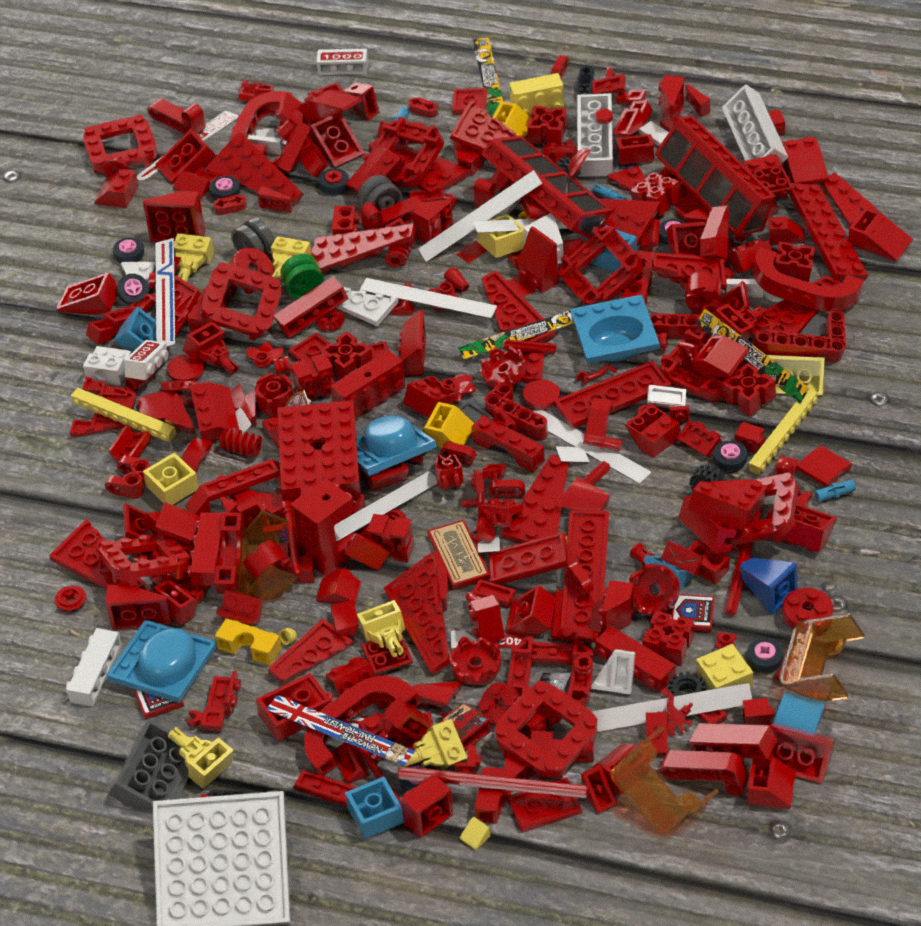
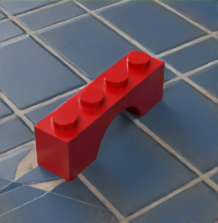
(524, 450)
(231, 549)

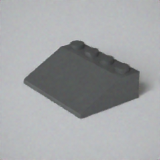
(151, 769)

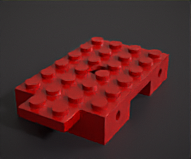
(323, 426)

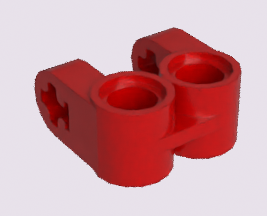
(133, 482)

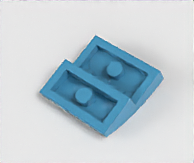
(800, 712)

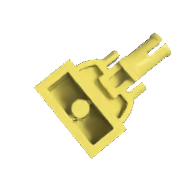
(285, 248)
(194, 253)
(383, 625)
(440, 746)
(202, 757)

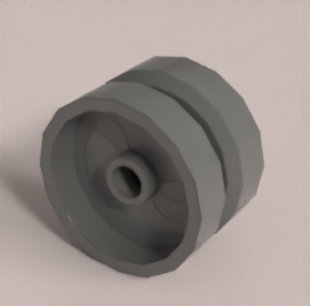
(380, 192)
(253, 234)

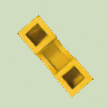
(264, 644)

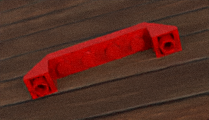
(231, 484)

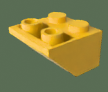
(513, 117)
(448, 425)

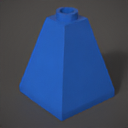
(770, 580)

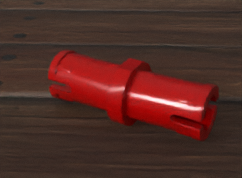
(602, 441)

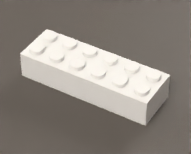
(753, 126)
(594, 135)

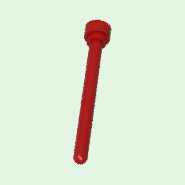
(285, 510)

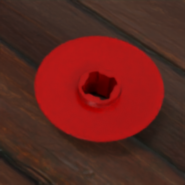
(111, 166)

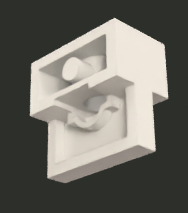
(106, 365)

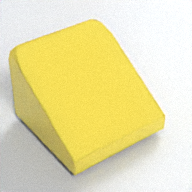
(475, 833)

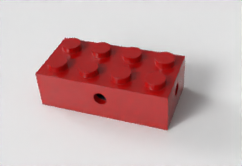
(371, 383)

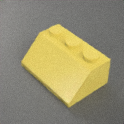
(806, 369)

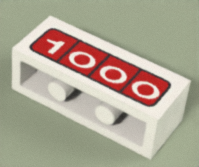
(342, 61)
(145, 360)

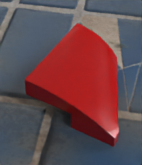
(252, 90)
(583, 496)
(437, 694)

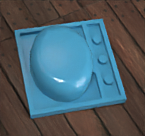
(614, 329)
(390, 442)
(162, 661)

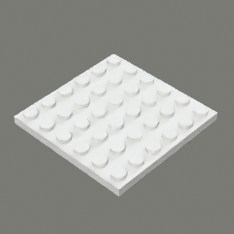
(221, 861)

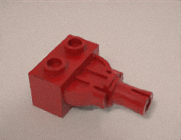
(740, 321)
(209, 346)
(181, 598)
(486, 617)
(402, 723)

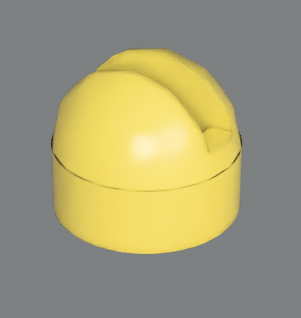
(287, 636)

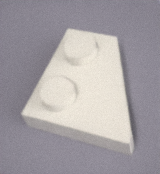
(139, 268)
(617, 673)

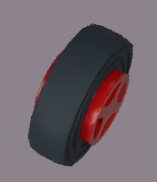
(333, 181)

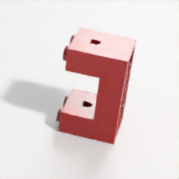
(314, 524)

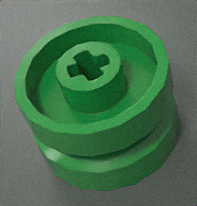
(301, 275)

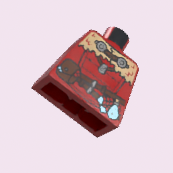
(368, 106)
(469, 724)

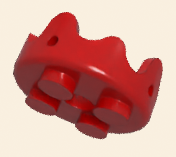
(253, 257)
(503, 367)
(643, 582)
(795, 601)
(469, 652)

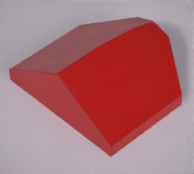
(339, 587)

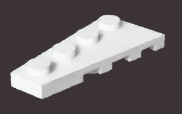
(367, 306)

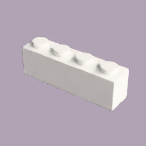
(93, 667)

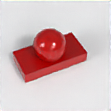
(785, 465)

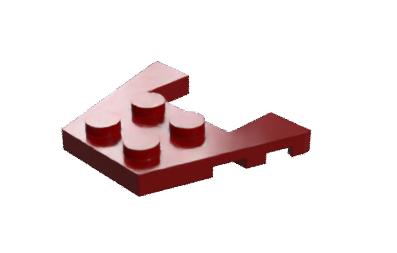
(184, 300)
(99, 422)

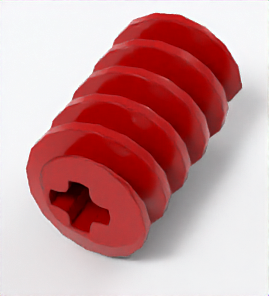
(398, 255)
(241, 443)

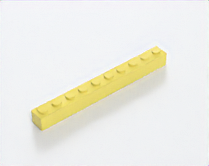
(123, 414)
(781, 433)

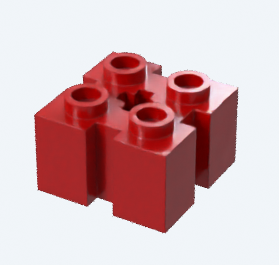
(547, 125)
(658, 189)
(794, 260)
(347, 354)
(313, 376)
(748, 389)
(392, 535)
(669, 636)

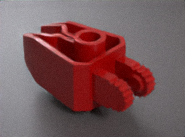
(448, 471)

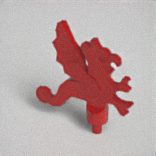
(676, 716)

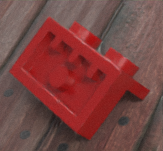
(699, 438)
(241, 607)

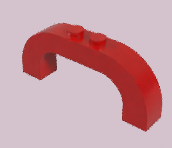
(254, 111)
(803, 292)
(348, 706)

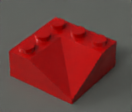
(174, 215)
(728, 501)

